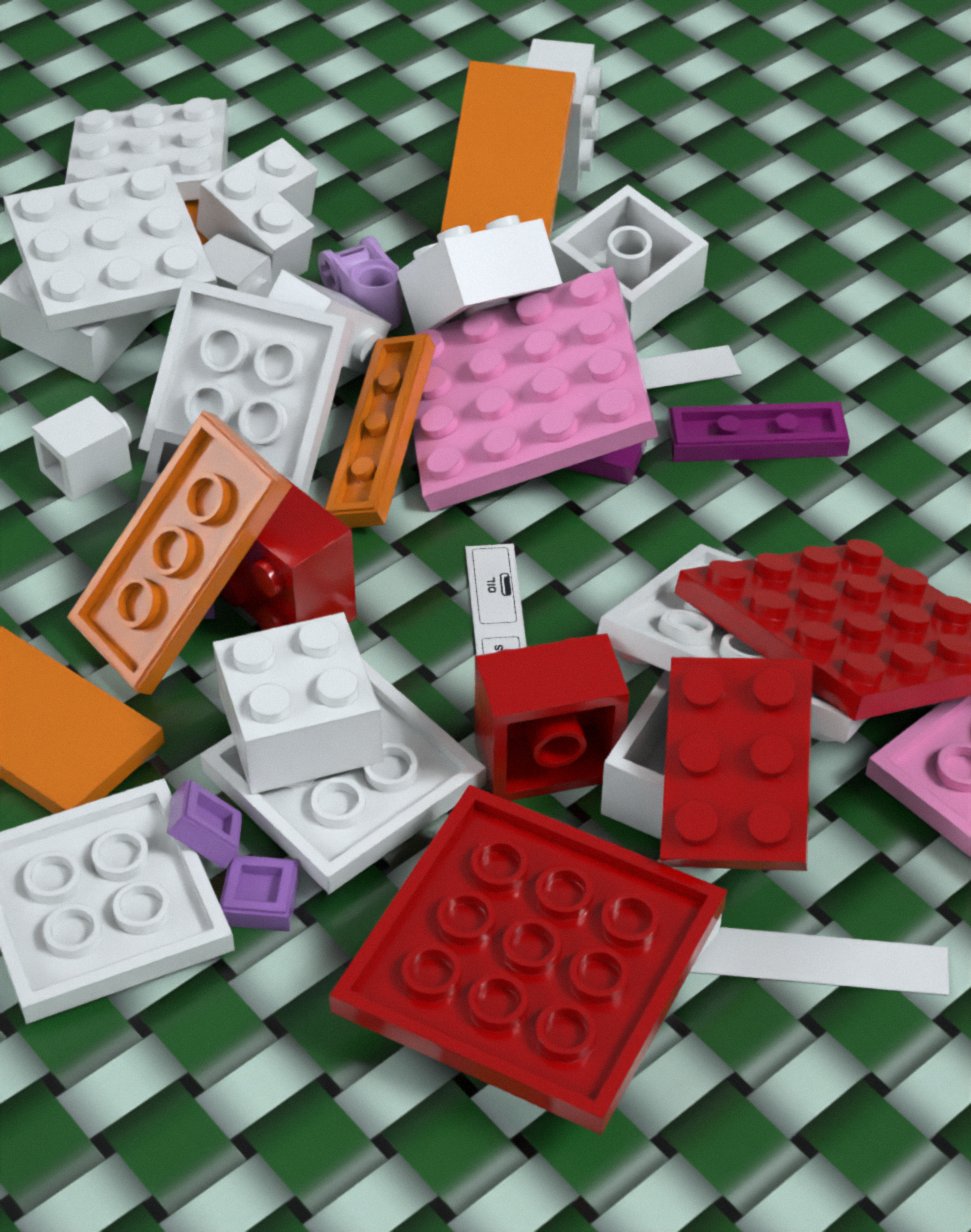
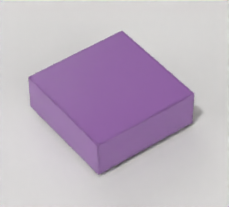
(205, 823)
(260, 892)

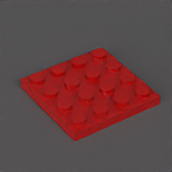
(870, 626)
(531, 956)

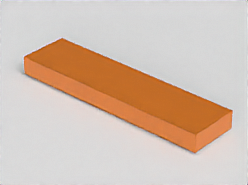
(380, 430)

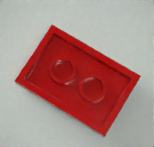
(737, 763)

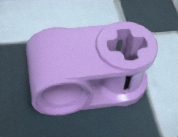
(365, 277)

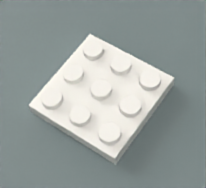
(184, 136)
(107, 246)
(256, 367)
(358, 815)
(102, 902)

